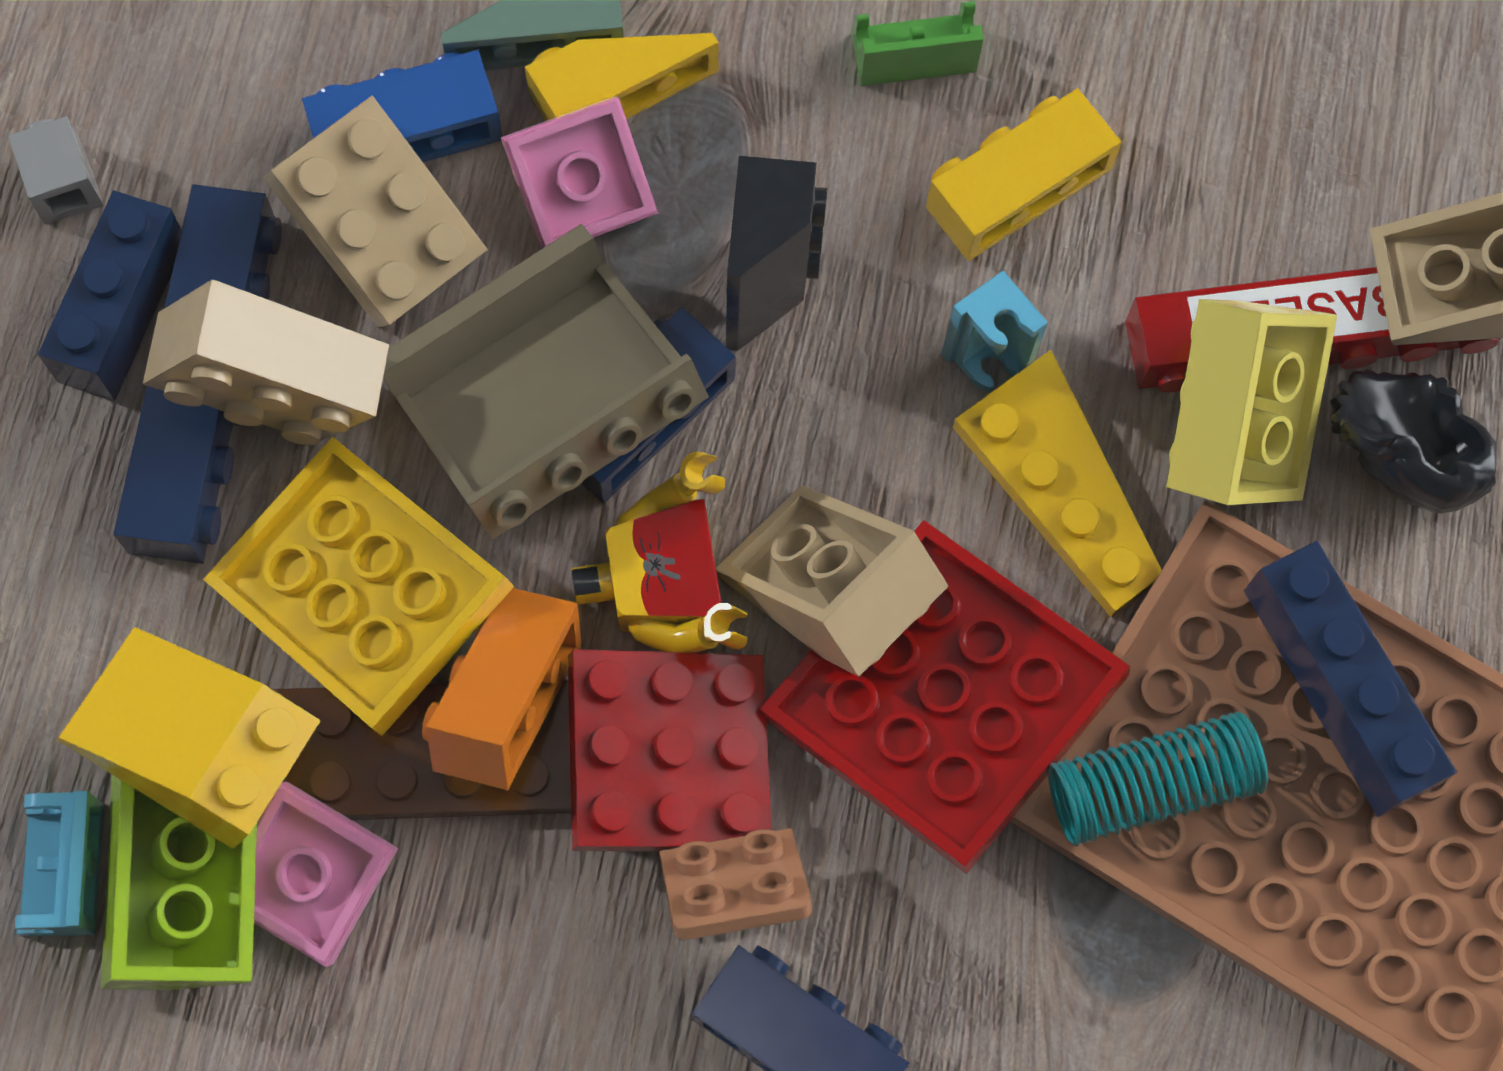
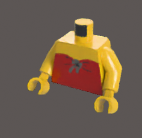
(665, 568)

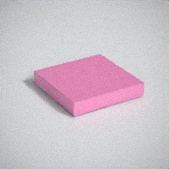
(580, 172)
(314, 873)

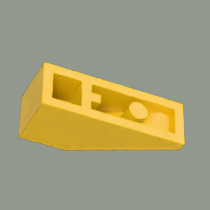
(631, 68)

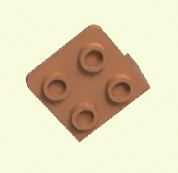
(735, 884)

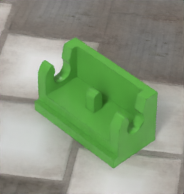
(917, 47)

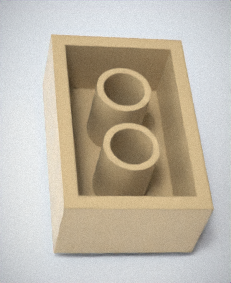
(375, 212)
(265, 364)

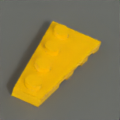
(1057, 475)

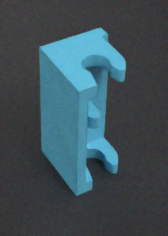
(993, 324)
(61, 864)

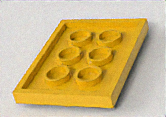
(358, 585)

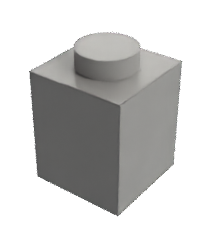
(55, 169)

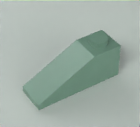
(519, 30)

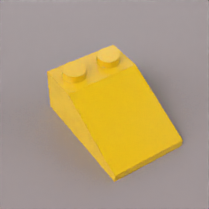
(190, 734)

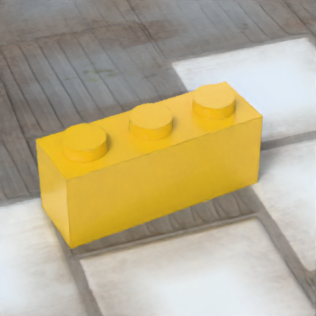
(1021, 172)

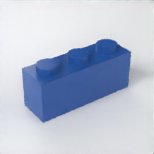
(434, 105)

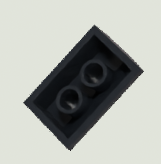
(771, 243)

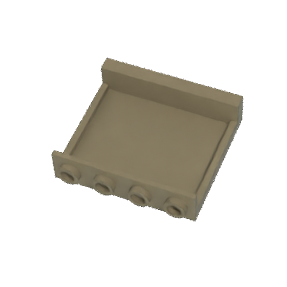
(539, 381)

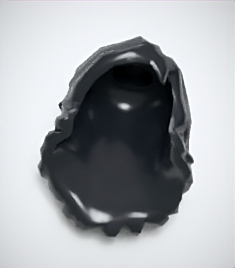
(1415, 438)

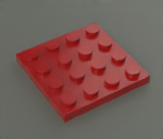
(956, 709)

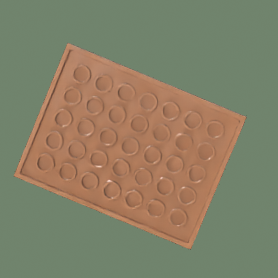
(1346, 911)

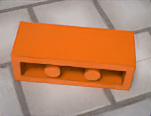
(502, 689)

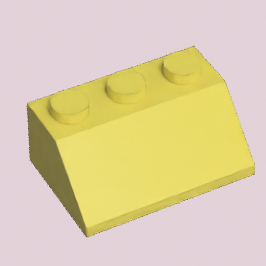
(1250, 402)

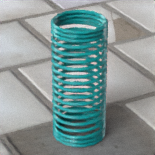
(1073, 795)

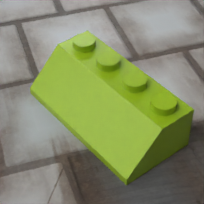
(174, 900)

